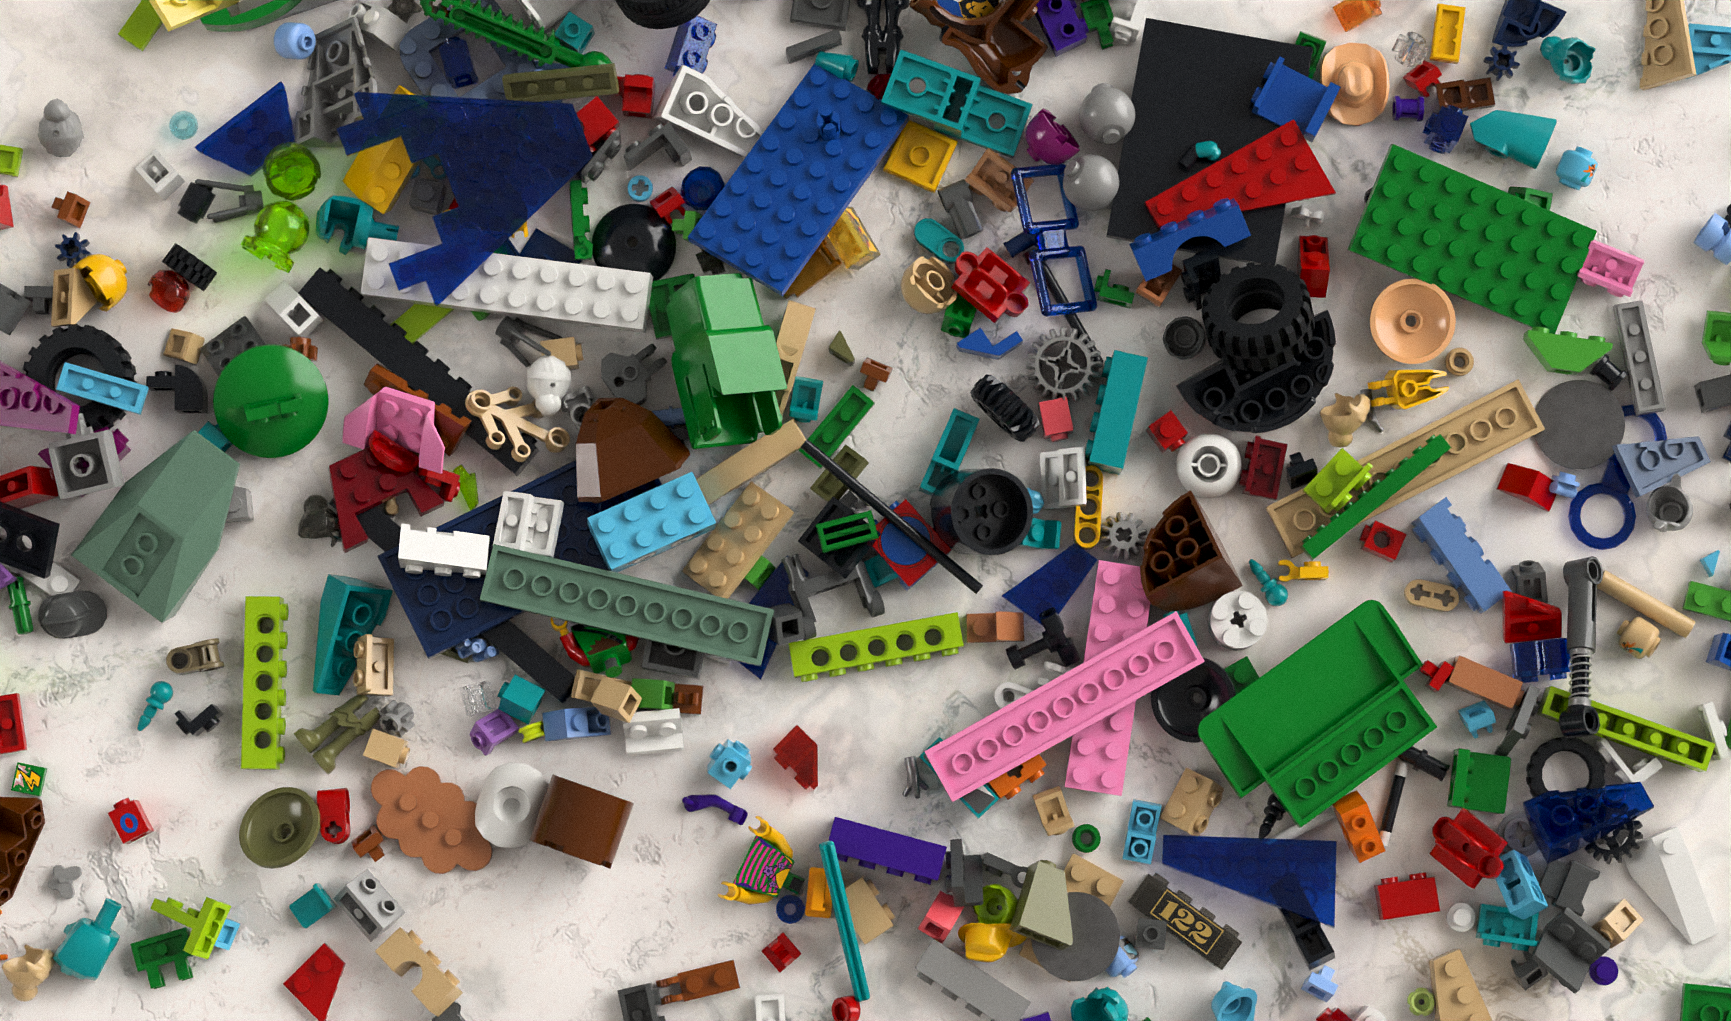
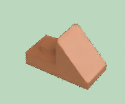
(1159, 287)
(995, 627)

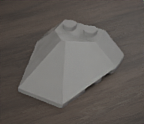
(337, 72)

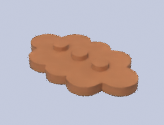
(430, 820)

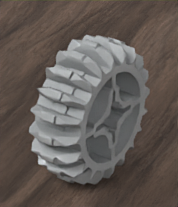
(1060, 378)

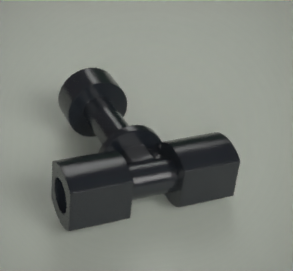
(1053, 639)

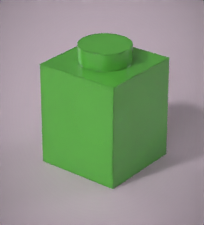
(654, 693)

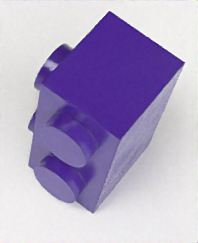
(1061, 25)

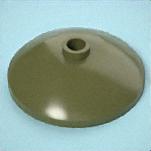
(271, 820)

